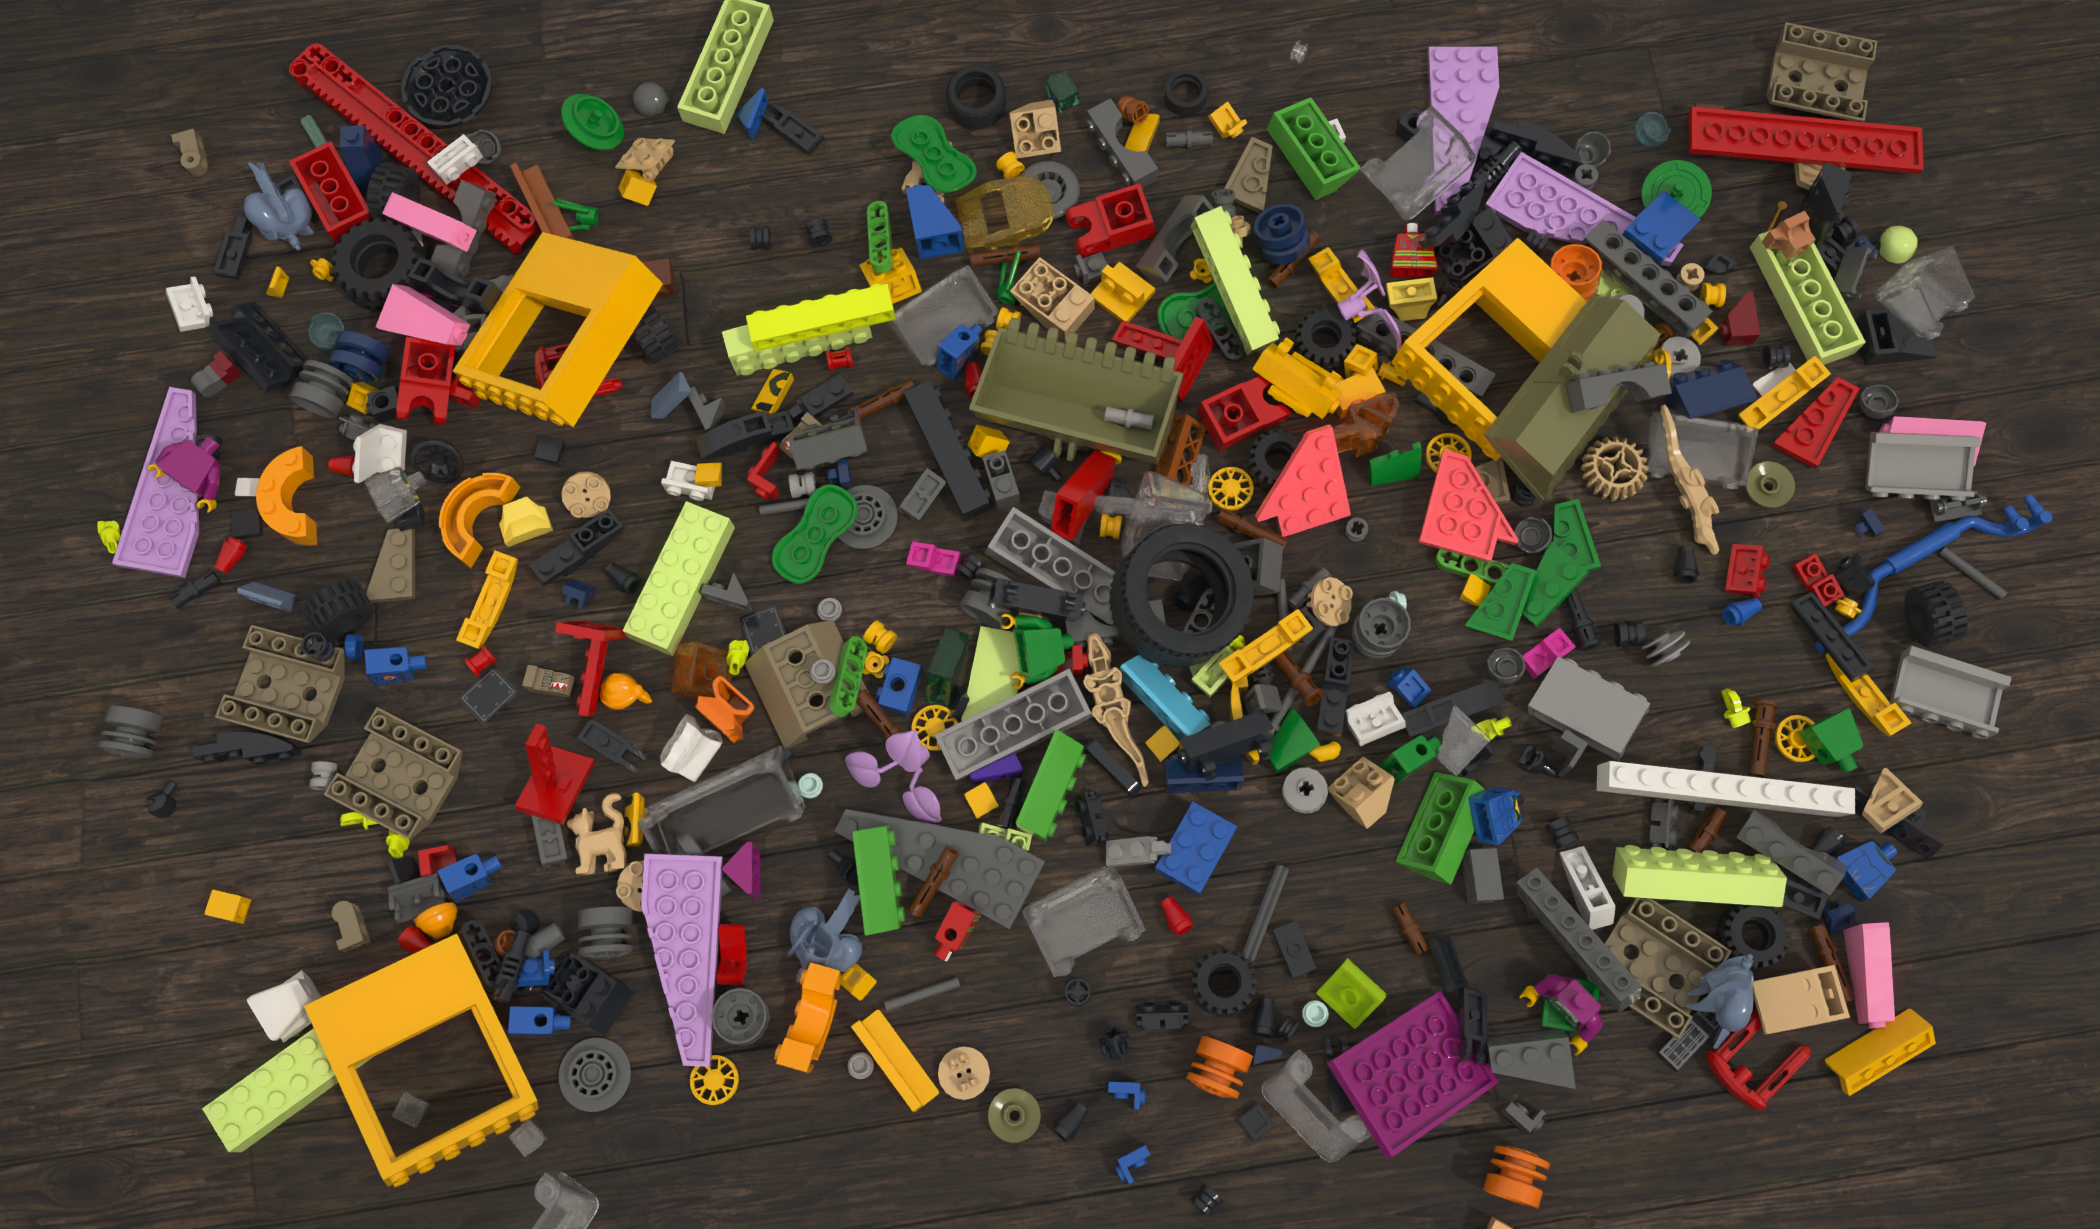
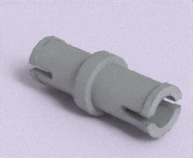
(1129, 418)

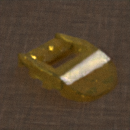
(1026, 206)

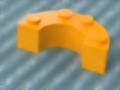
(276, 493)
(465, 504)
(813, 1019)

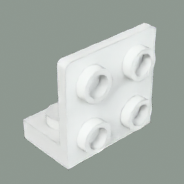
(379, 451)

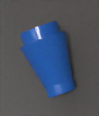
(1739, 612)

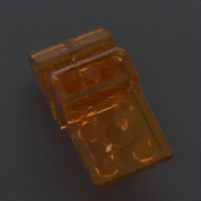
(1366, 424)

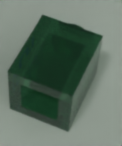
(1062, 91)

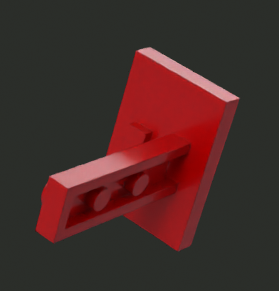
(1188, 353)
(595, 654)
(554, 779)

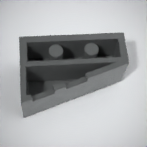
(828, 442)
(1533, 1056)

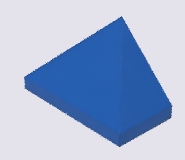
(752, 113)

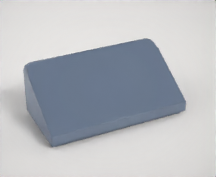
(669, 396)
(268, 596)

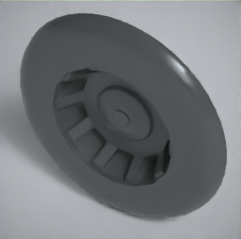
(1060, 173)
(868, 516)
(594, 1074)

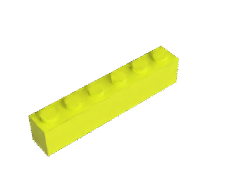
(820, 317)

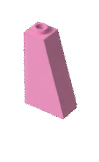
(429, 222)
(420, 317)
(1935, 426)
(1871, 972)

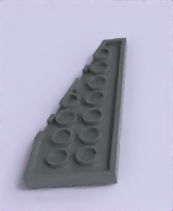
(987, 875)

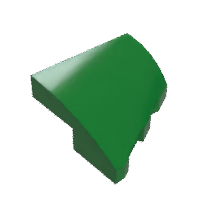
(1395, 466)
(1291, 742)

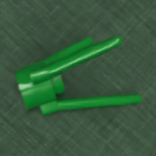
(586, 215)
(1004, 289)

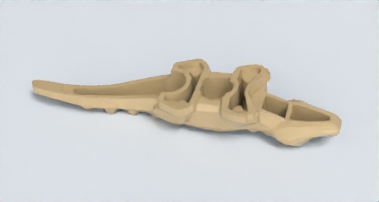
(1691, 487)
(1111, 706)

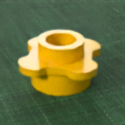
(1200, 264)
(322, 269)
(1847, 608)
(872, 658)

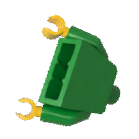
(1038, 648)

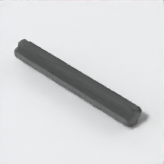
(1265, 912)

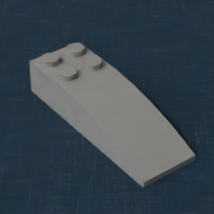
(1052, 562)
(1014, 724)

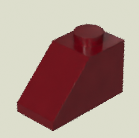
(1741, 323)

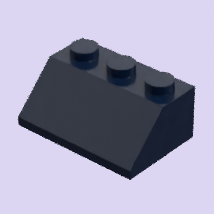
(1709, 389)
(1179, 780)

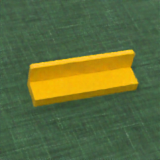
(1881, 1051)
(896, 1060)

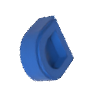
(354, 646)

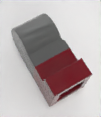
(215, 375)

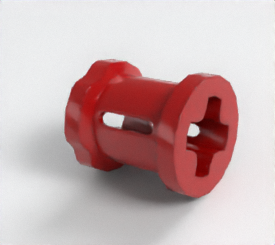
(839, 359)
(480, 660)

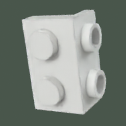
(455, 159)
(189, 305)
(682, 481)
(1374, 719)

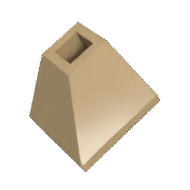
(1035, 129)
(1363, 791)

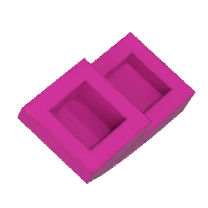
(934, 560)
(1546, 652)

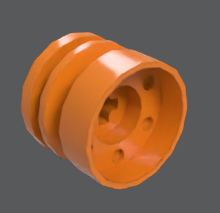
(1578, 267)
(1219, 1067)
(1516, 1176)

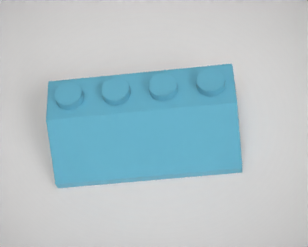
(1163, 698)

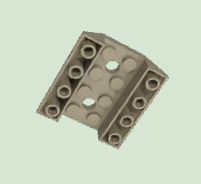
(1820, 62)
(789, 686)
(283, 705)
(392, 795)
(1664, 948)

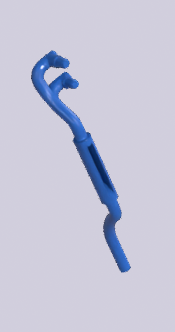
(1938, 539)

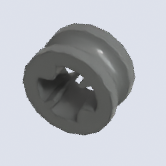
(1359, 522)

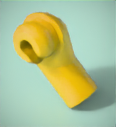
(1326, 752)

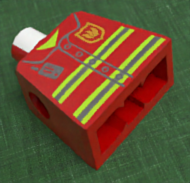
(1408, 257)
(962, 920)

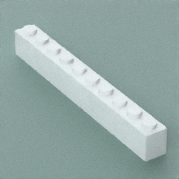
(1725, 789)

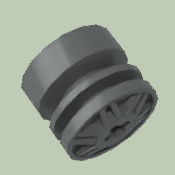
(321, 389)
(976, 602)
(1387, 617)
(130, 732)
(605, 932)
(727, 1010)

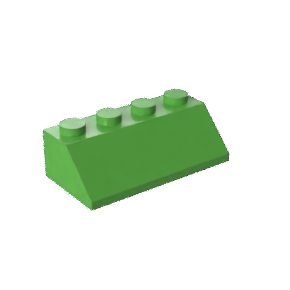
(1312, 147)
(1050, 787)
(1440, 828)
(877, 879)

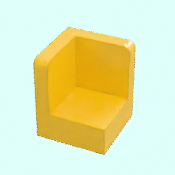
(637, 188)
(1360, 361)
(987, 441)
(227, 906)

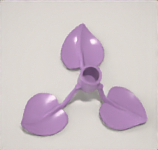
(1354, 304)
(911, 755)

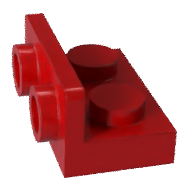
(1747, 570)

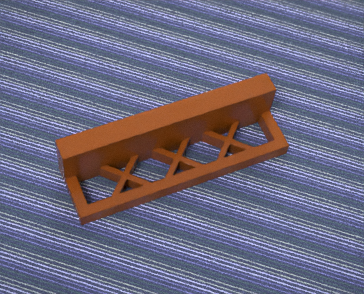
(540, 201)
(1178, 439)

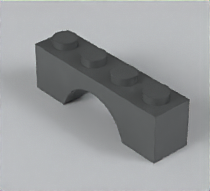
(1134, 166)
(474, 204)
(1159, 259)
(1642, 383)
(1088, 625)
(1813, 866)

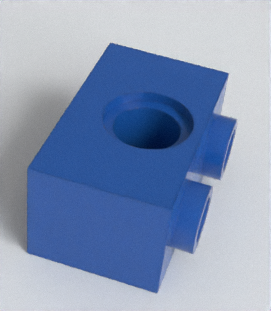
(899, 701)

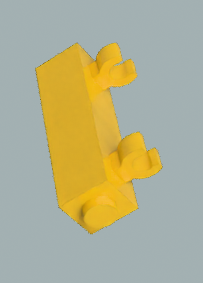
(1298, 380)

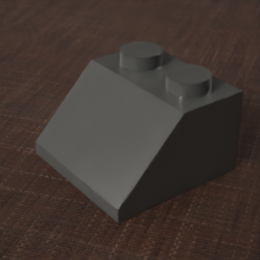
(1264, 563)

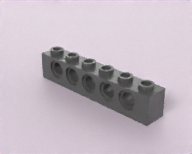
(1647, 290)
(1457, 364)
(1578, 940)

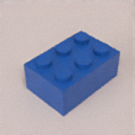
(1196, 849)

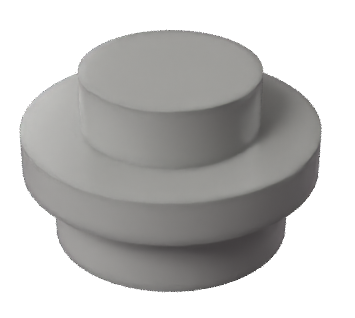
(829, 609)
(822, 671)
(860, 1065)

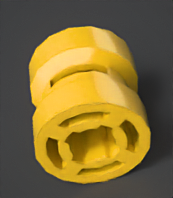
(880, 637)

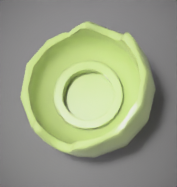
(1897, 244)

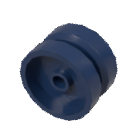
(1282, 234)
(359, 356)

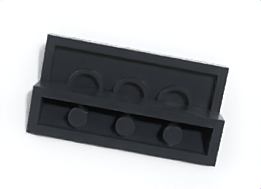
(259, 347)

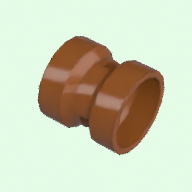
(1133, 109)
(502, 942)

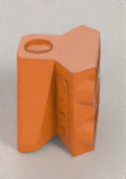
(726, 710)

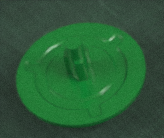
(592, 122)
(1681, 181)

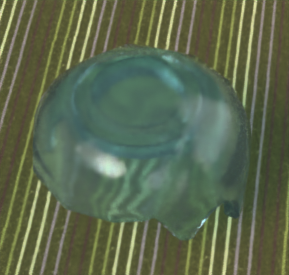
(1652, 129)
(325, 330)

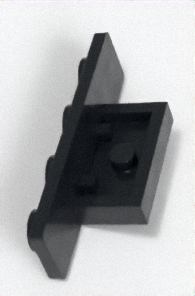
(1908, 829)

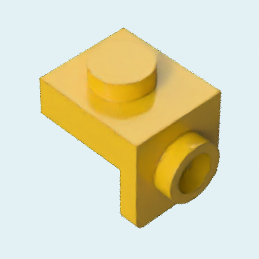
(1227, 121)

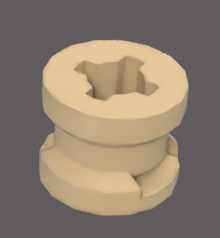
(1696, 276)

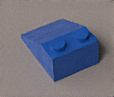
(1661, 227)

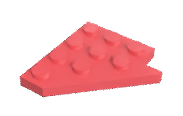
(1309, 486)
(1463, 512)

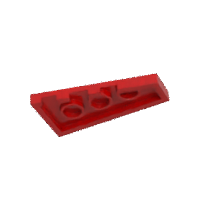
(1815, 428)

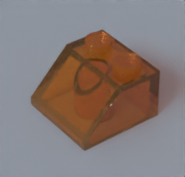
(697, 668)

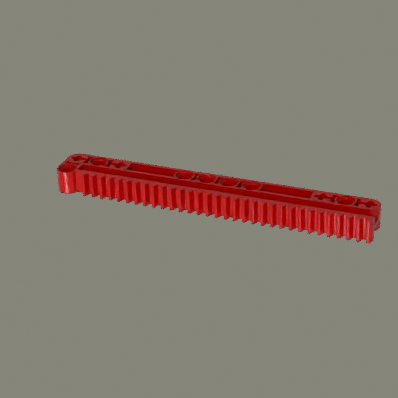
(367, 106)

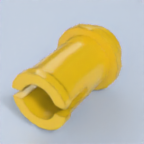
(1389, 372)

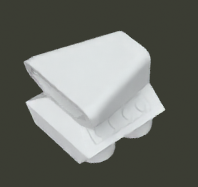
(690, 748)
(282, 1007)

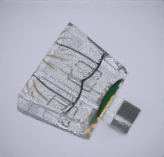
(394, 491)

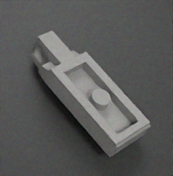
(1135, 851)

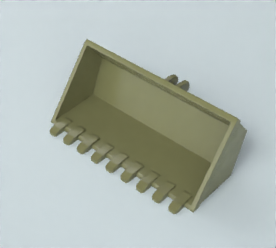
(1067, 388)
(1537, 427)

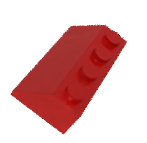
(331, 190)

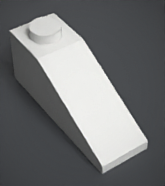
(1588, 888)

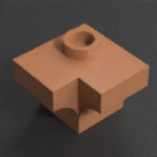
(1791, 236)

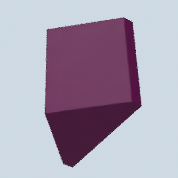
(745, 869)

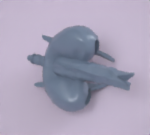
(278, 214)
(821, 941)
(1728, 995)

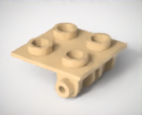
(648, 156)

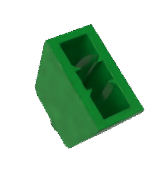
(1834, 740)
(1411, 758)

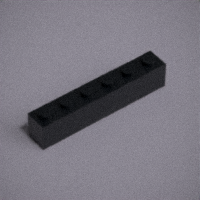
(947, 450)

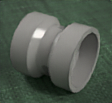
(808, 484)
(322, 775)

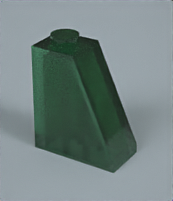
(946, 667)

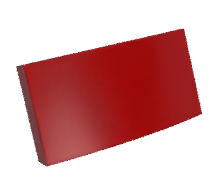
(1816, 579)

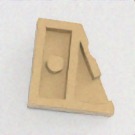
(1889, 802)

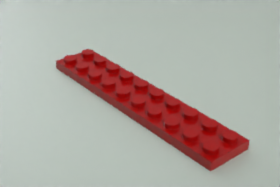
(1805, 140)

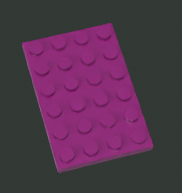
(1410, 1075)

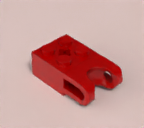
(1112, 220)
(425, 378)
(1247, 408)

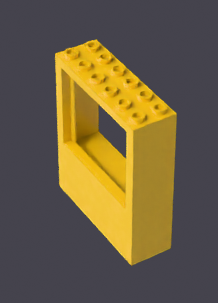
(572, 277)
(1523, 299)
(395, 1007)

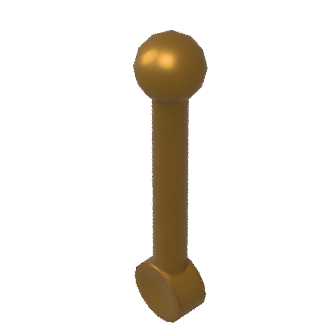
(1781, 206)

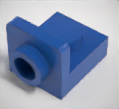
(1409, 685)
(537, 971)
(1122, 1090)
(1135, 1158)

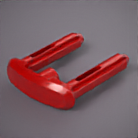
(546, 355)
(1735, 1081)

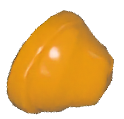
(621, 690)
(437, 920)

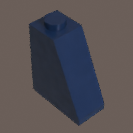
(360, 154)

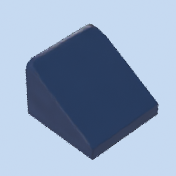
(1263, 1054)

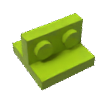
(1351, 993)

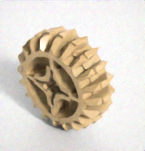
(1633, 471)

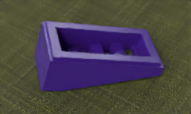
(1003, 768)

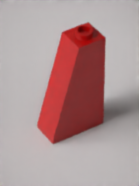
(1079, 493)

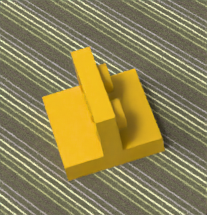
(1122, 292)

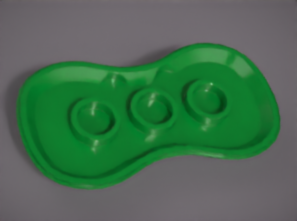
(940, 162)
(1179, 311)
(803, 550)

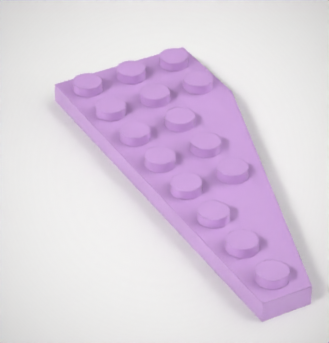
(1463, 92)
(1554, 205)
(163, 513)
(683, 922)

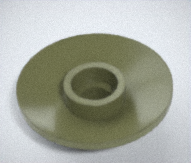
(1777, 478)
(1000, 1112)

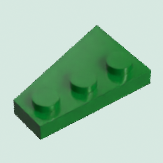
(1573, 534)
(1552, 583)
(1504, 604)

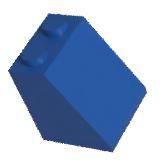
(934, 226)

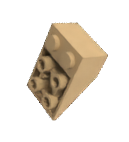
(1053, 298)
(1799, 999)

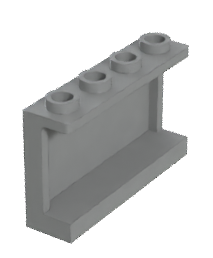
(1921, 465)
(1948, 692)
(1588, 707)

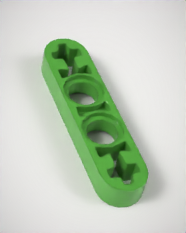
(881, 236)
(1482, 566)
(843, 673)

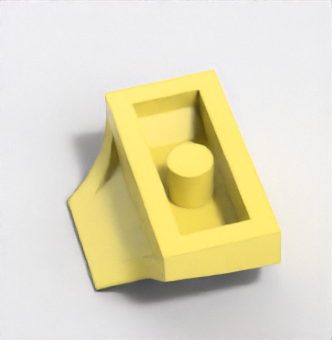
(1411, 298)
(523, 521)

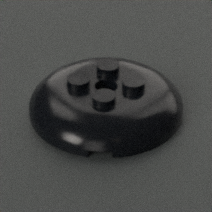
(444, 68)

